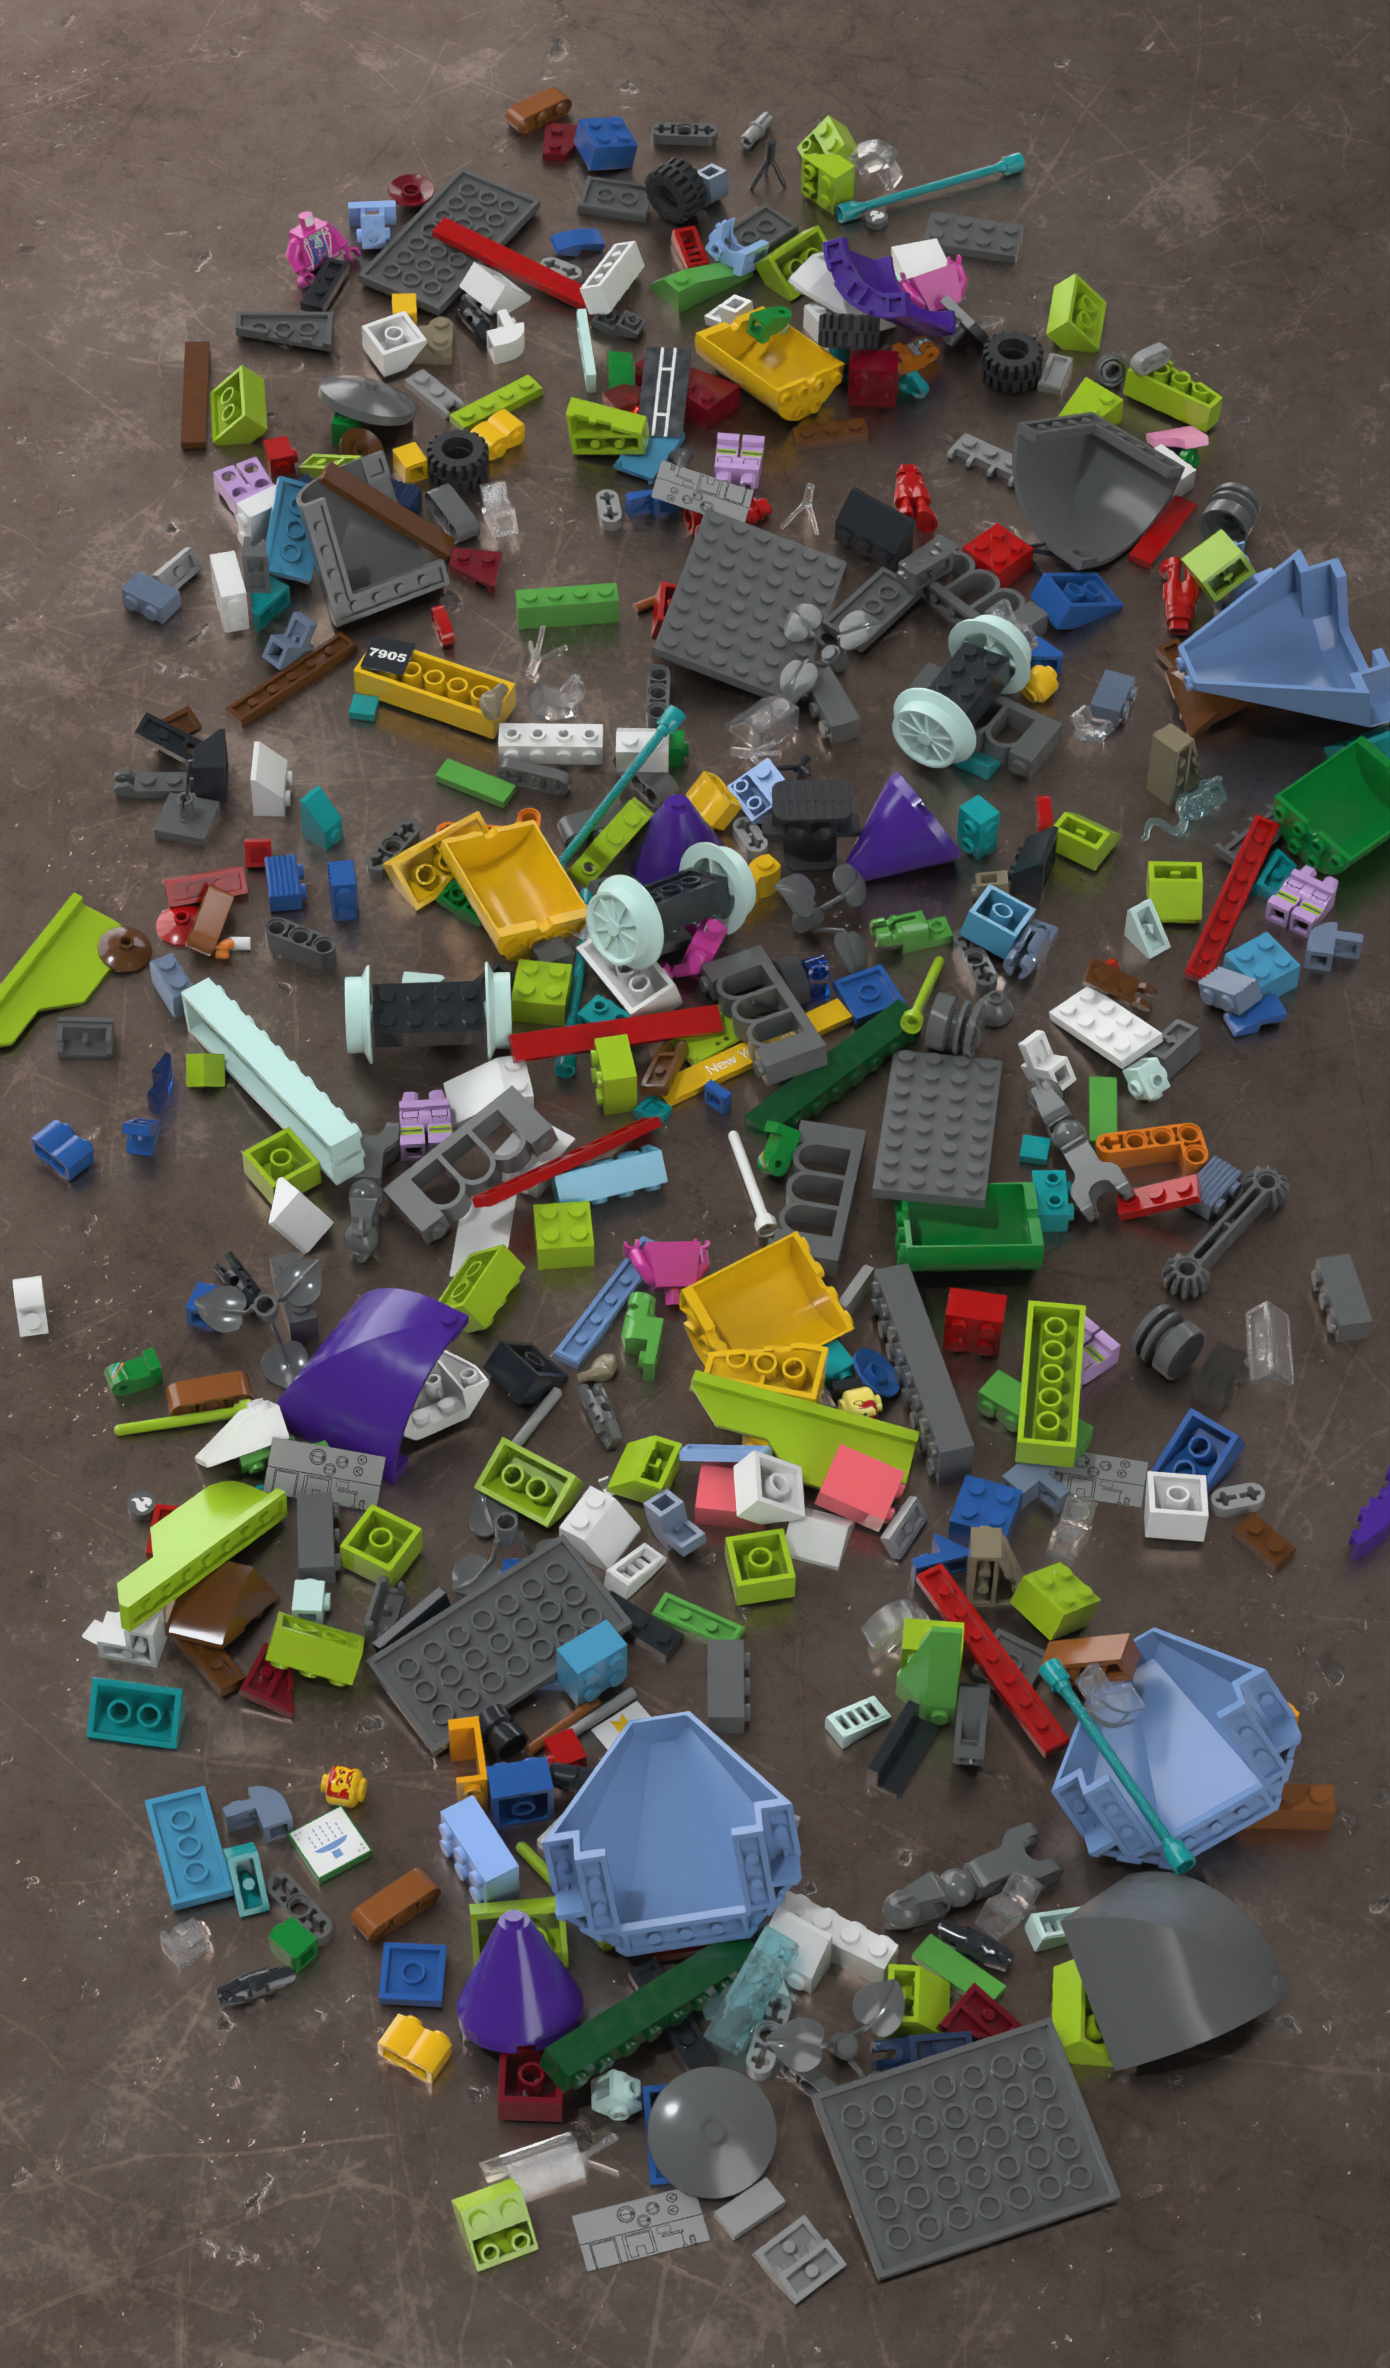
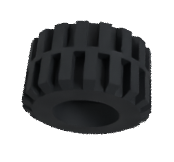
(675, 190)
(848, 331)
(1012, 361)
(458, 459)

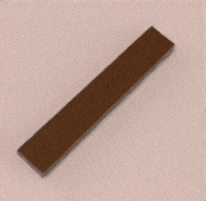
(195, 395)
(387, 510)
(291, 679)

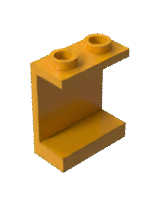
(466, 1744)

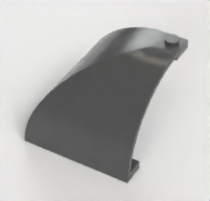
(1089, 486)
(359, 557)
(1169, 1965)

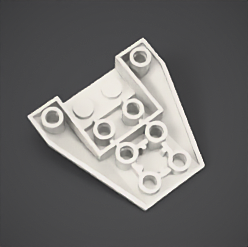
(818, 284)
(446, 1396)

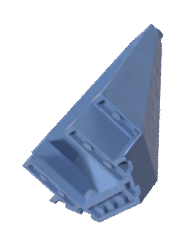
(1291, 649)
(1202, 1753)
(672, 1842)

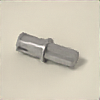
(756, 130)

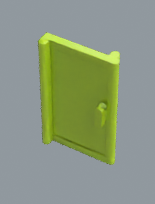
(709, 1045)

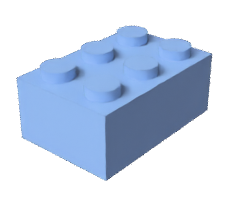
(478, 1853)

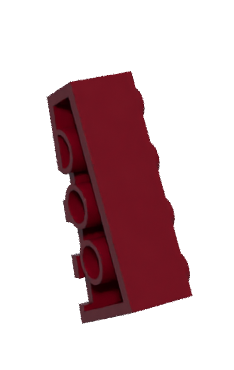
(708, 397)

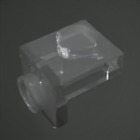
(1089, 728)

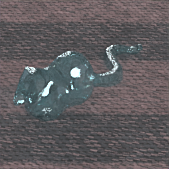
(1192, 806)

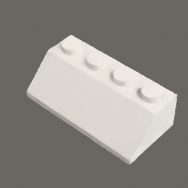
(637, 990)

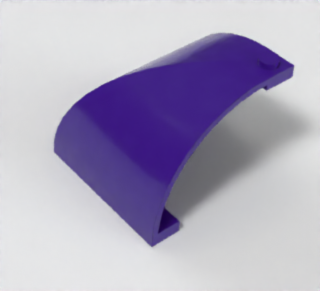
(370, 1374)

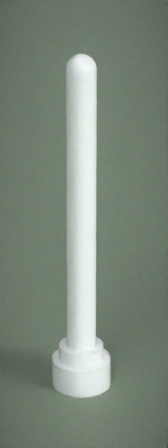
(764, 1223)

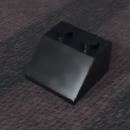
(210, 768)
(1034, 864)
(523, 1371)

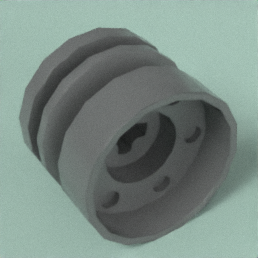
(1233, 510)
(955, 1025)
(1167, 1341)

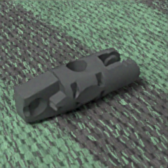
(601, 1414)

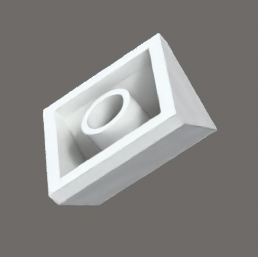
(297, 1217)
(819, 1538)

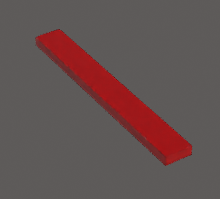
(510, 262)
(1231, 898)
(639, 1029)
(566, 1162)
(994, 1662)

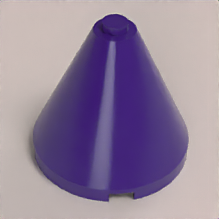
(900, 835)
(665, 838)
(518, 1991)

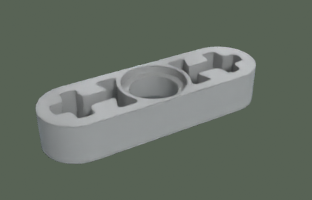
(758, 2046)

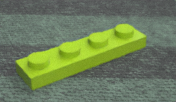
(506, 398)

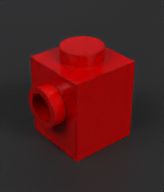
(280, 456)
(565, 1748)

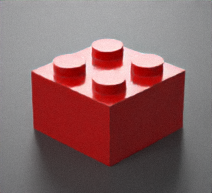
(1001, 554)
(974, 1322)

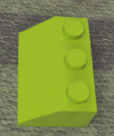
(784, 261)
(1076, 316)
(238, 408)
(483, 1285)
(528, 1483)
(315, 1649)
(540, 1910)
(1075, 2019)

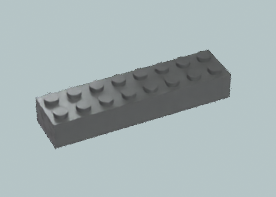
(922, 1374)

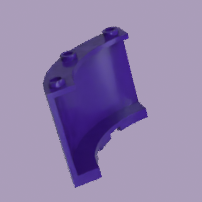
(876, 291)

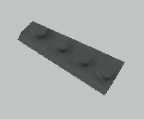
(292, 328)

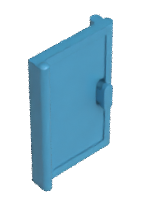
(648, 464)

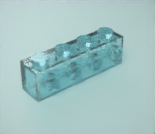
(751, 1991)

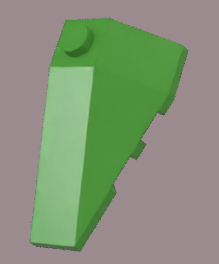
(695, 285)
(933, 1675)

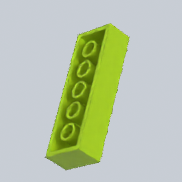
(1050, 1384)

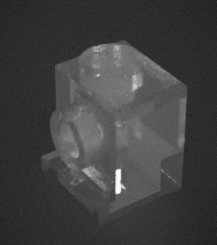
(186, 1942)

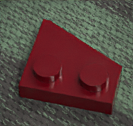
(558, 142)
(476, 566)
(269, 1685)
(977, 2014)

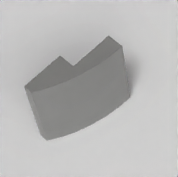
(799, 2259)

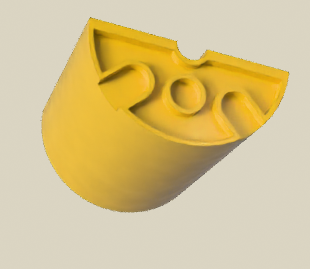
(784, 374)
(515, 887)
(764, 1301)

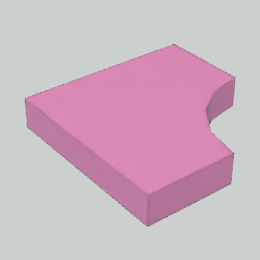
(1182, 437)

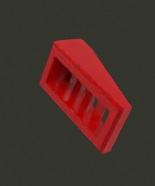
(689, 234)

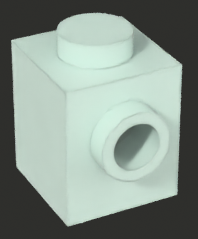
(310, 1600)

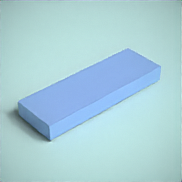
(719, 1453)

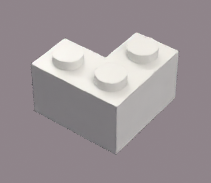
(139, 1646)

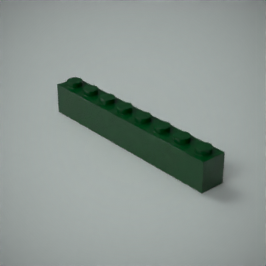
(847, 1066)
(644, 2014)

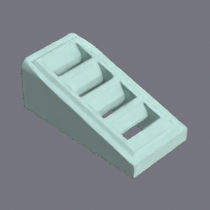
(845, 1737)
(1040, 1930)

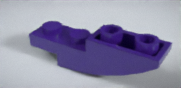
(1374, 1523)

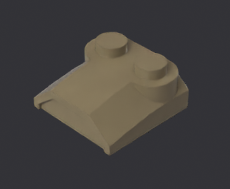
(439, 342)

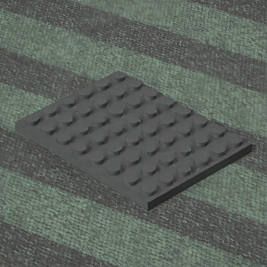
(736, 601)
(965, 2148)

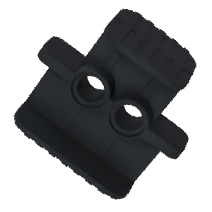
(809, 820)

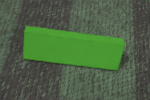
(475, 783)
(1102, 1107)
(695, 1620)
(955, 1968)

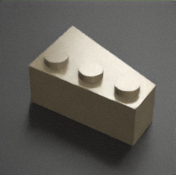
(1172, 764)
(991, 1569)

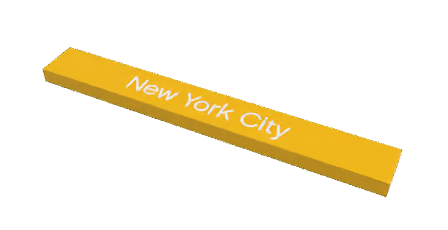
(737, 1060)

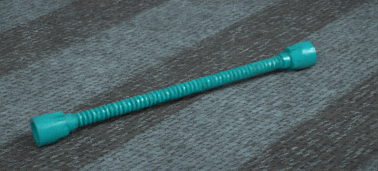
(850, 210)
(668, 723)
(566, 1065)
(1175, 1850)

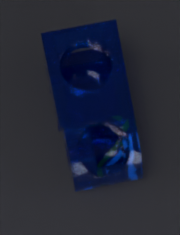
(818, 976)

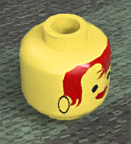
(861, 1402)

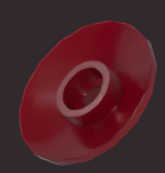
(411, 190)

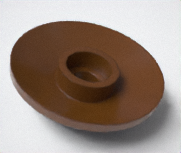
(359, 441)
(121, 957)

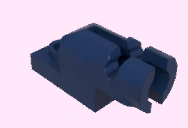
(917, 2047)

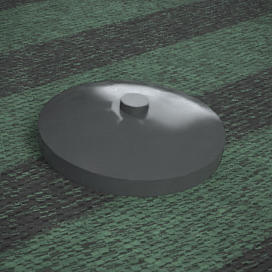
(366, 400)
(711, 2132)

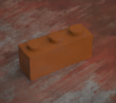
(1114, 1653)
(1302, 1808)

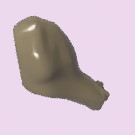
(491, 701)
(601, 1370)

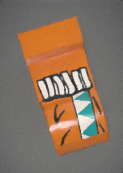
(915, 354)

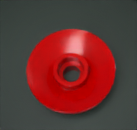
(175, 924)

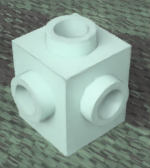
(1146, 1079)
(616, 2095)

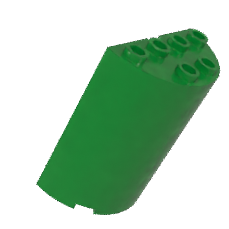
(1338, 809)
(970, 1238)

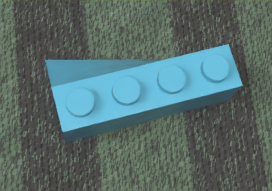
(611, 1177)

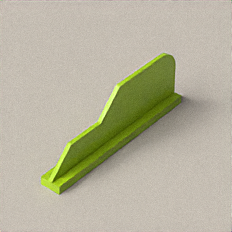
(57, 968)
(801, 1429)
(195, 1543)

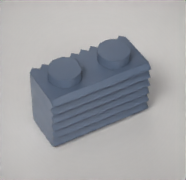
(150, 597)
(1113, 696)
(169, 982)
(1230, 990)
(1217, 1184)

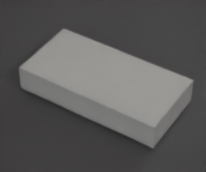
(1055, 374)
(857, 1289)
(750, 2209)

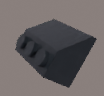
(874, 529)

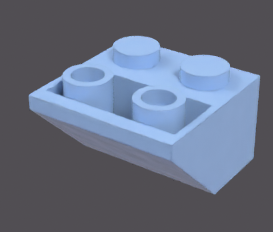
(755, 790)

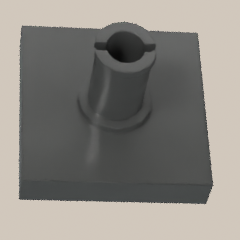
(963, 325)
(187, 819)

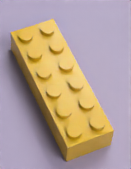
(438, 691)

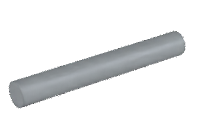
(537, 1416)
(604, 1711)

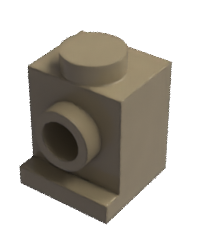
(996, 878)

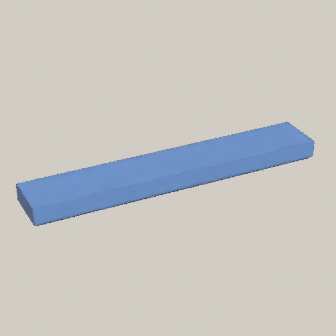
(600, 1314)

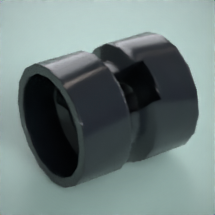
(501, 1733)

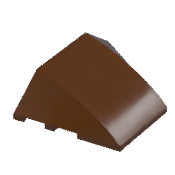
(1200, 708)
(219, 1606)

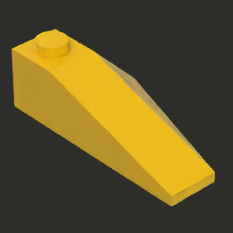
(421, 870)
(788, 1370)

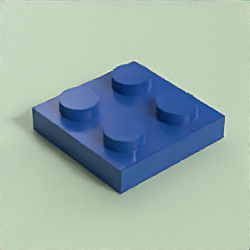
(866, 993)
(412, 1974)

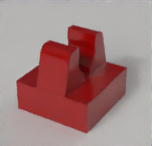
(256, 851)

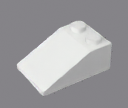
(482, 1085)
(245, 1433)

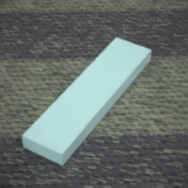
(586, 351)

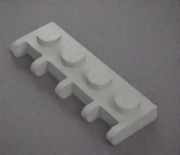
(983, 455)

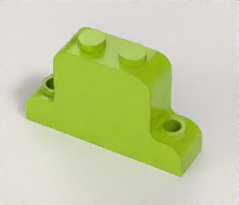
(610, 842)

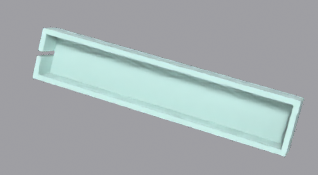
(273, 1080)

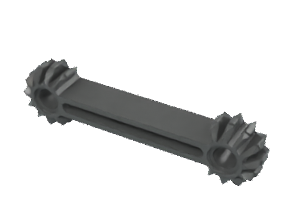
(1190, 1273)

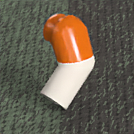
(232, 943)

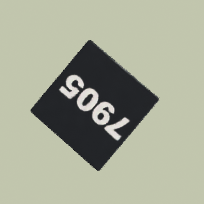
(388, 655)

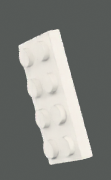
(1106, 1027)

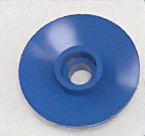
(876, 1372)

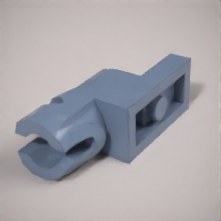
(1030, 948)

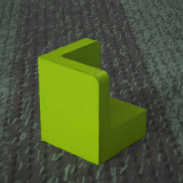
(205, 1070)

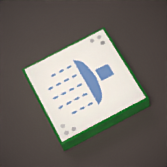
(330, 1844)

